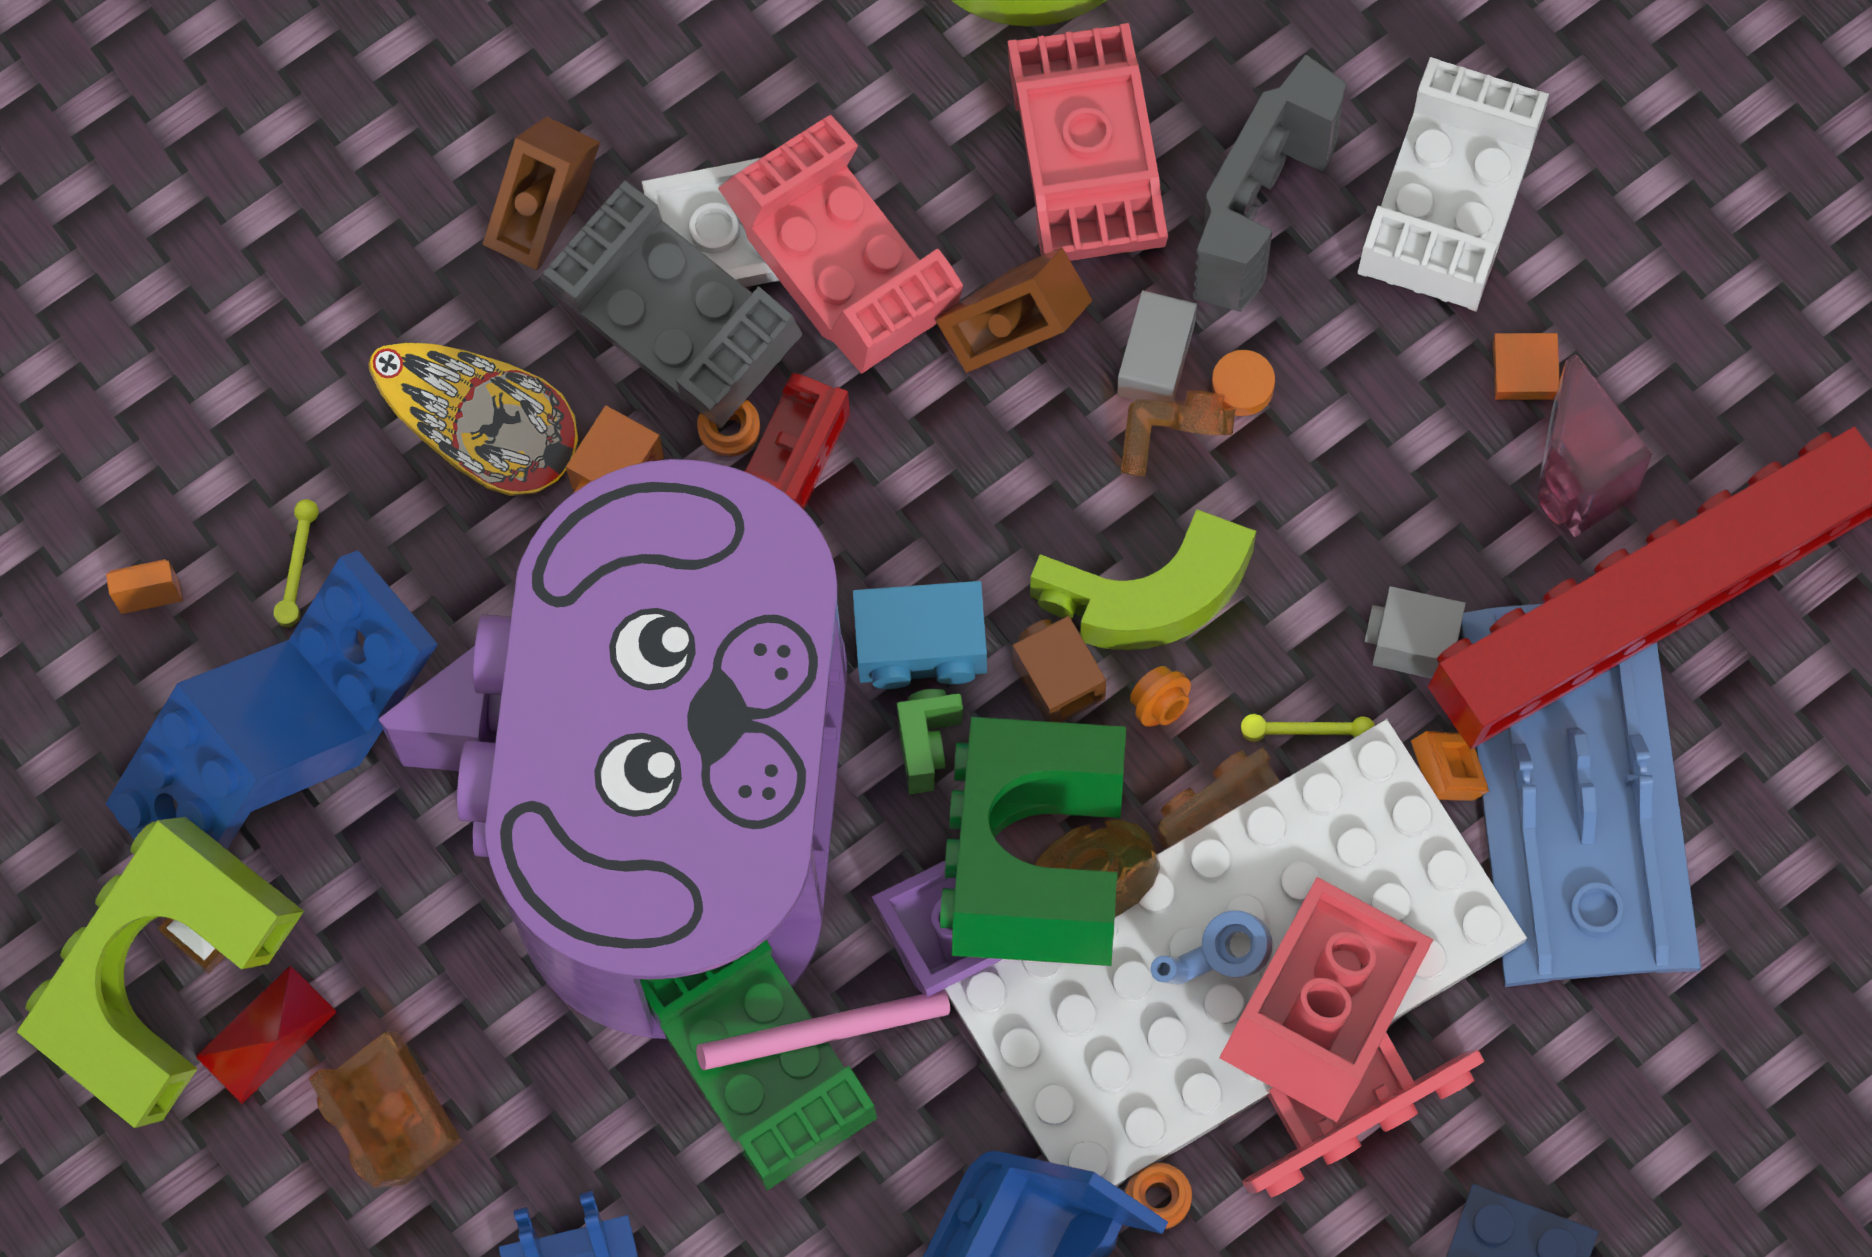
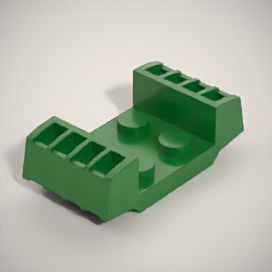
(775, 1106)

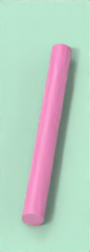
(821, 1030)

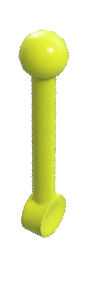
(286, 611)
(1255, 727)

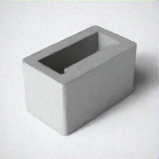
(1156, 348)

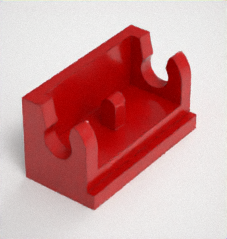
(800, 436)

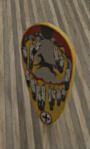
(479, 414)

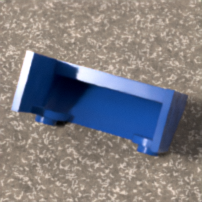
(1035, 1210)

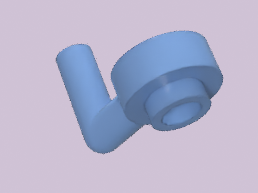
(1216, 951)

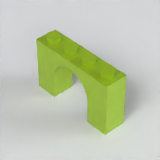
(84, 1011)

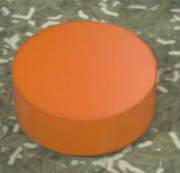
(1245, 381)

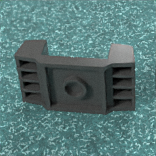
(1290, 120)
(670, 306)

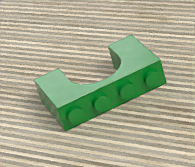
(1004, 903)

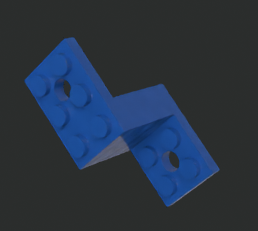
(280, 713)

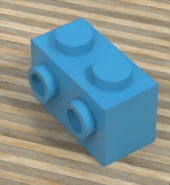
(920, 634)

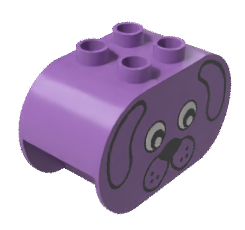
(661, 735)

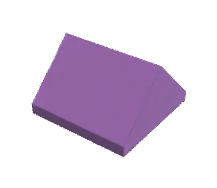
(439, 718)
(913, 922)

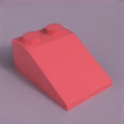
(1326, 999)

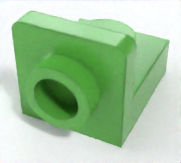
(924, 749)

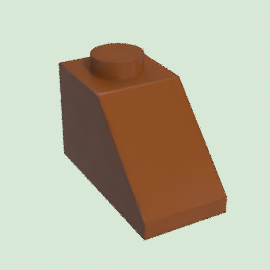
(540, 191)
(1015, 310)

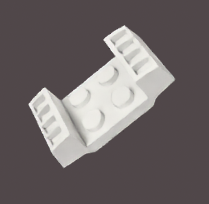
(1453, 184)

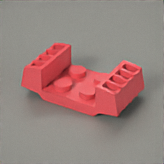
(1088, 143)
(839, 247)

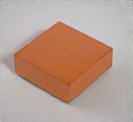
(1525, 366)
(144, 586)
(1450, 766)

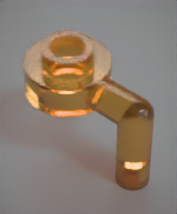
(1200, 413)

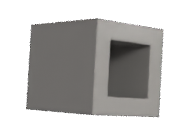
(1413, 631)

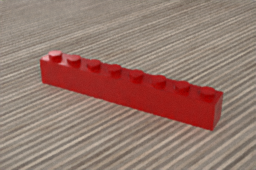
(1655, 589)

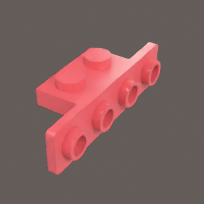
(1381, 1097)

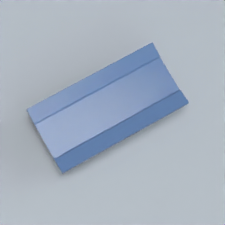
(1589, 828)

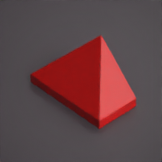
(266, 1034)

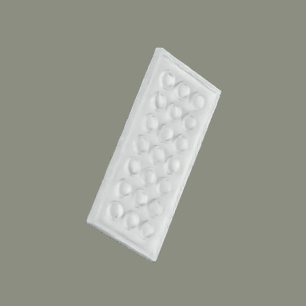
(1130, 1066)

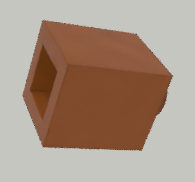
(1058, 669)

